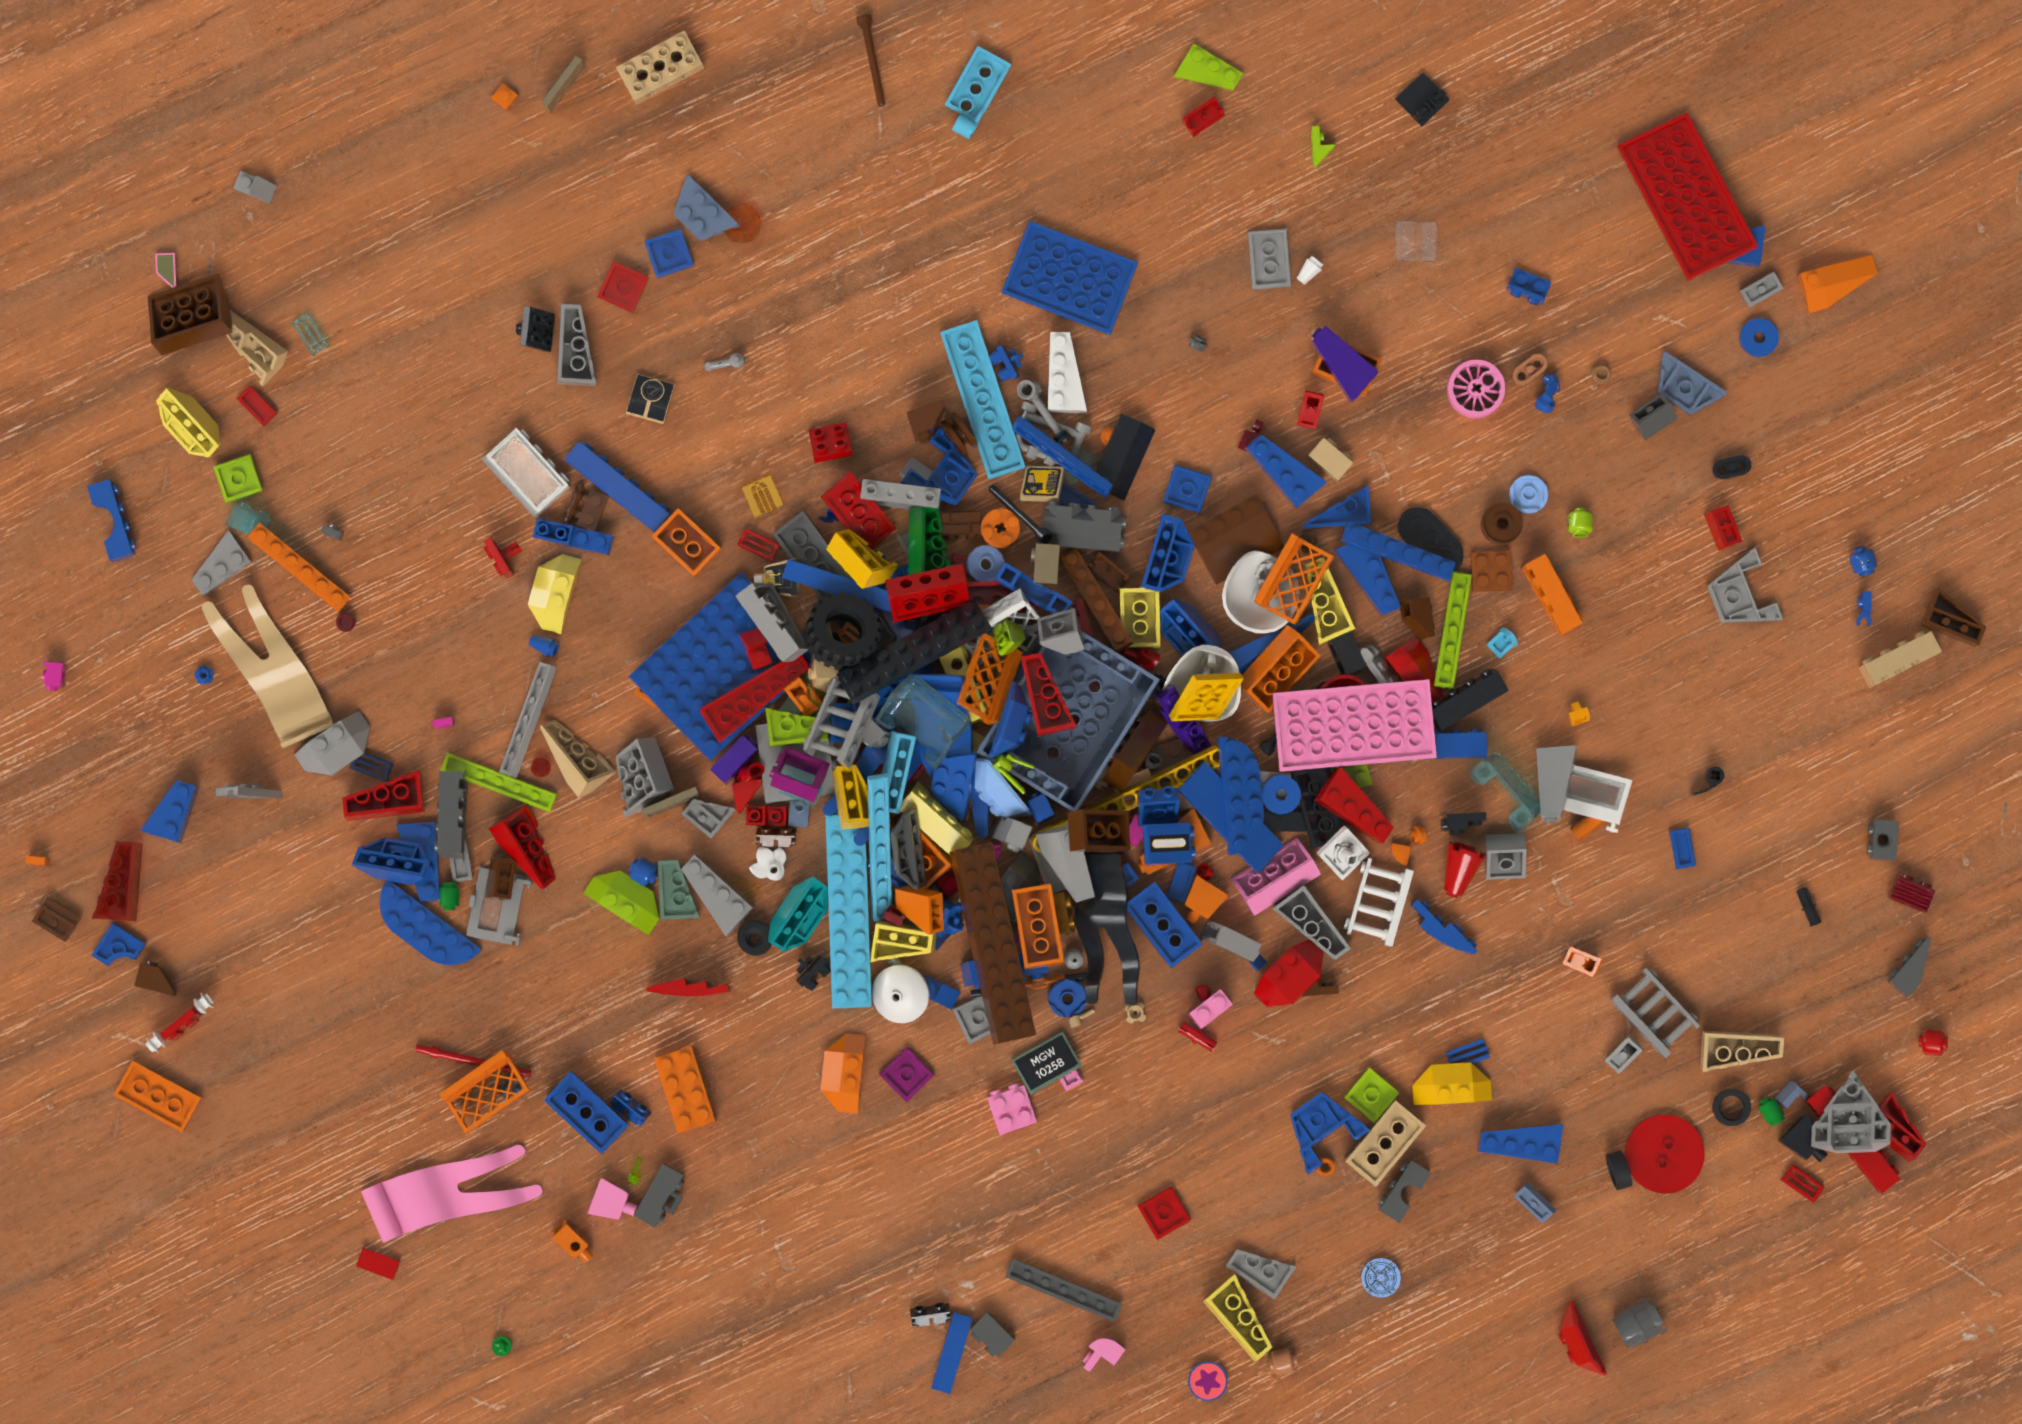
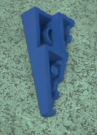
(1250, 652)

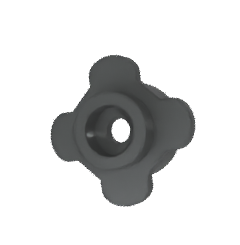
(1197, 343)

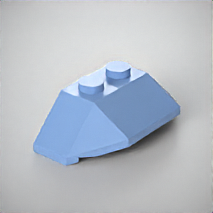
(997, 792)

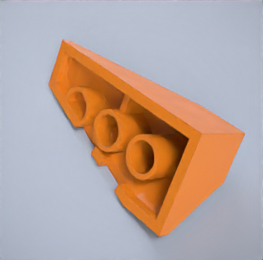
(1831, 283)

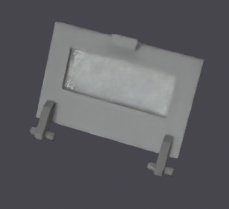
(495, 918)

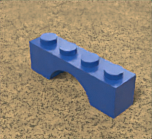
(119, 543)
(1034, 592)

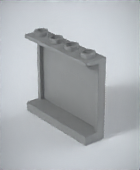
(769, 756)

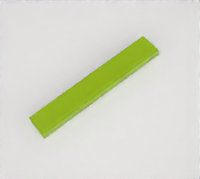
(1452, 630)
(500, 782)

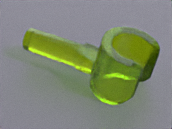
(633, 1177)

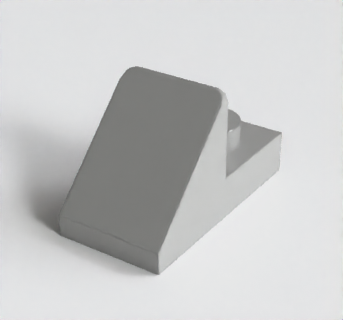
(255, 187)
(1624, 1054)

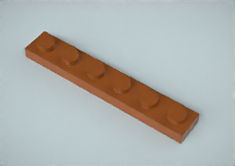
(1096, 600)

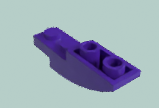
(1187, 731)

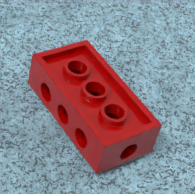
(919, 592)

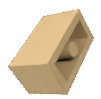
(1330, 459)

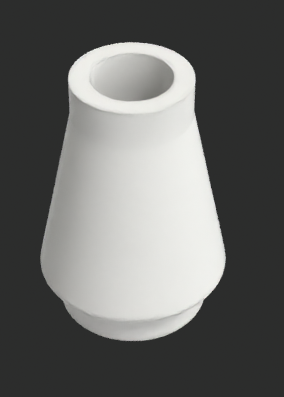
(1309, 270)

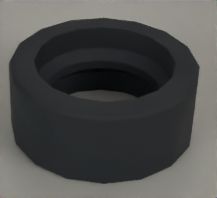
(1746, 1107)
(1619, 1170)

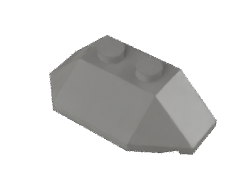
(335, 746)

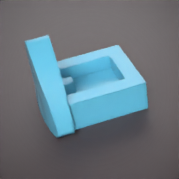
(1502, 642)

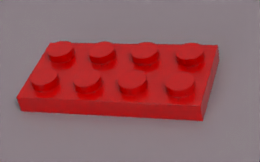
(857, 514)

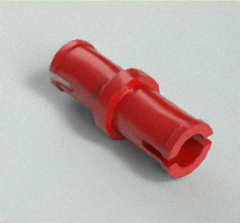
(1197, 1036)

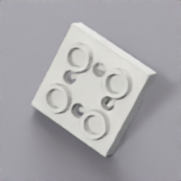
(1347, 856)

